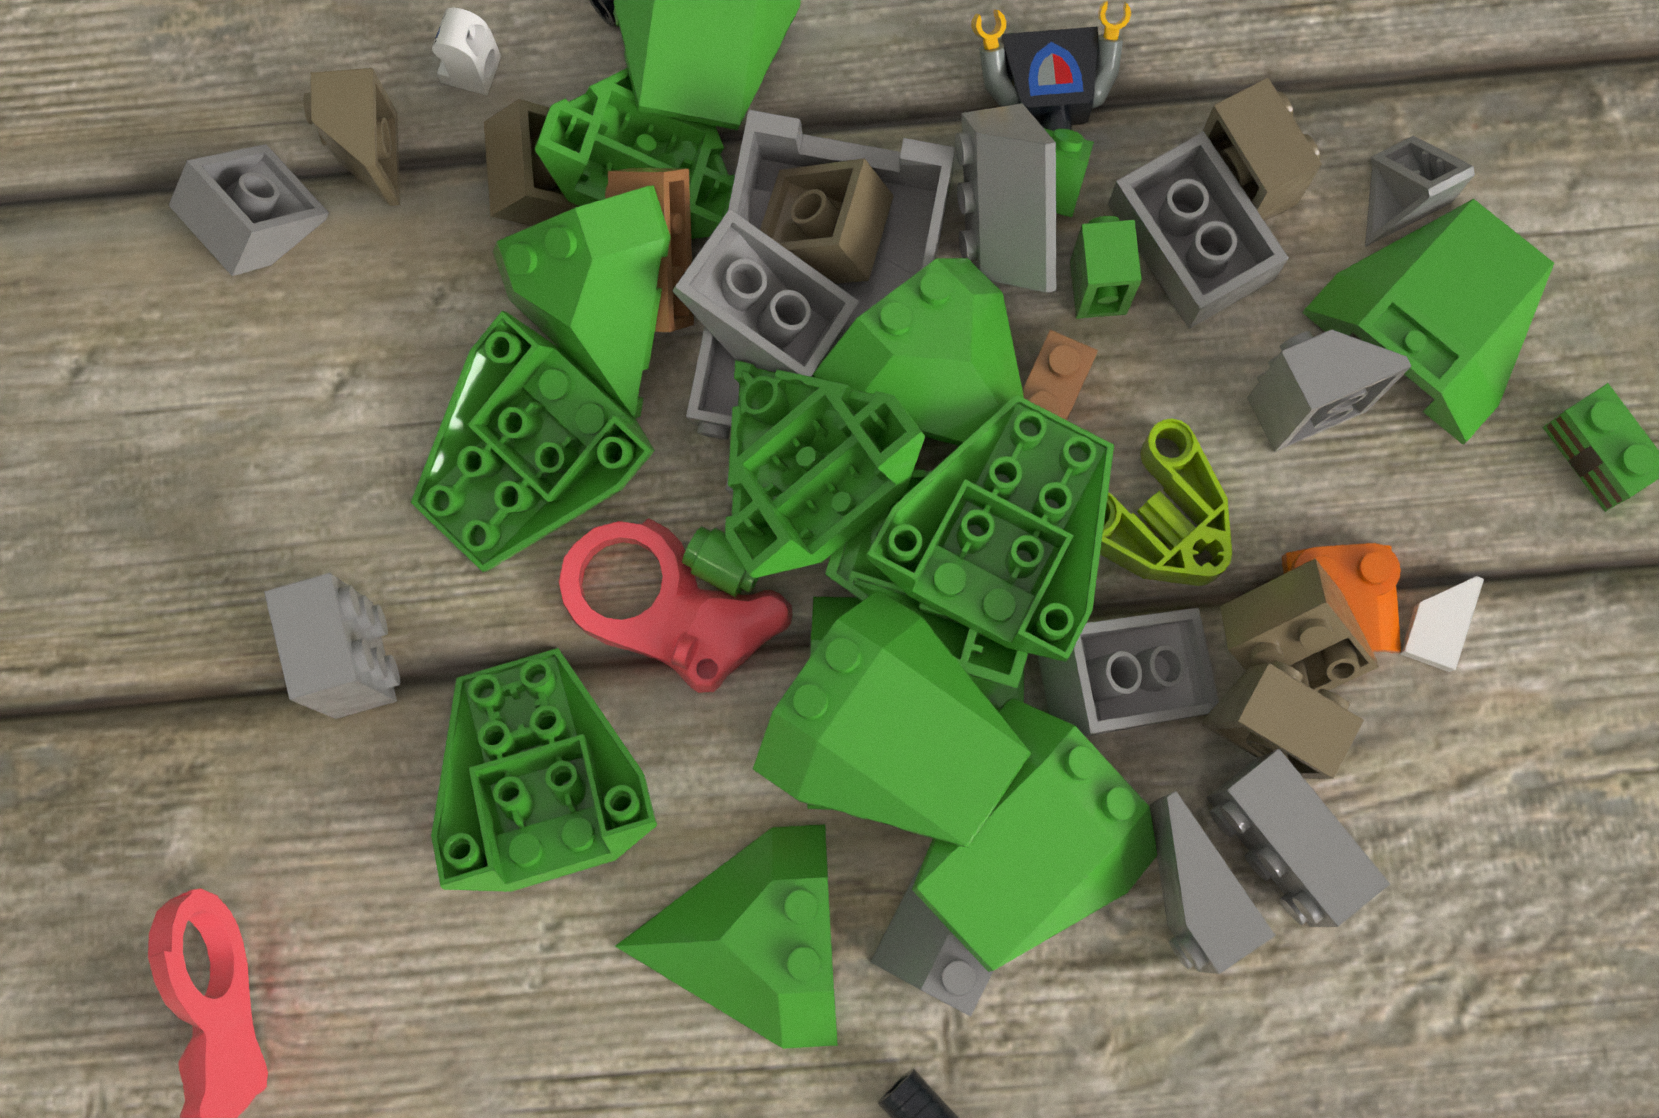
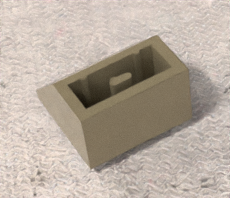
(1302, 624)

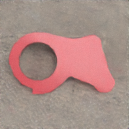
(686, 627)
(223, 1059)

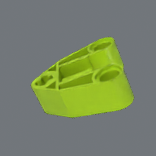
(1196, 491)

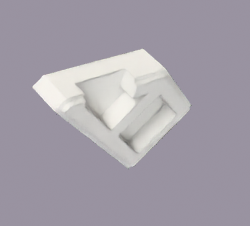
(1441, 625)

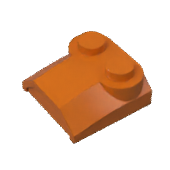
(1368, 581)

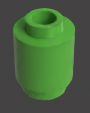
(717, 563)

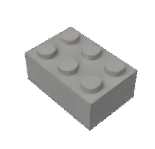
(1197, 229)
(332, 646)
(1296, 842)

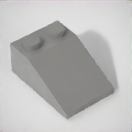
(763, 299)
(1132, 673)
(1201, 896)

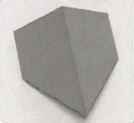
(1411, 184)

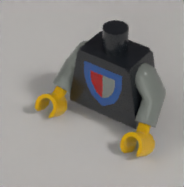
(1052, 71)

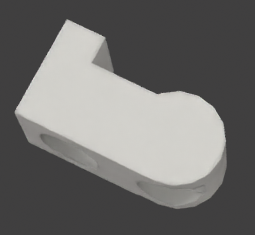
(466, 51)

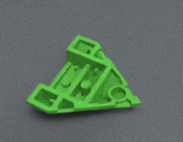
(607, 134)
(594, 285)
(935, 347)
(811, 466)
(755, 939)

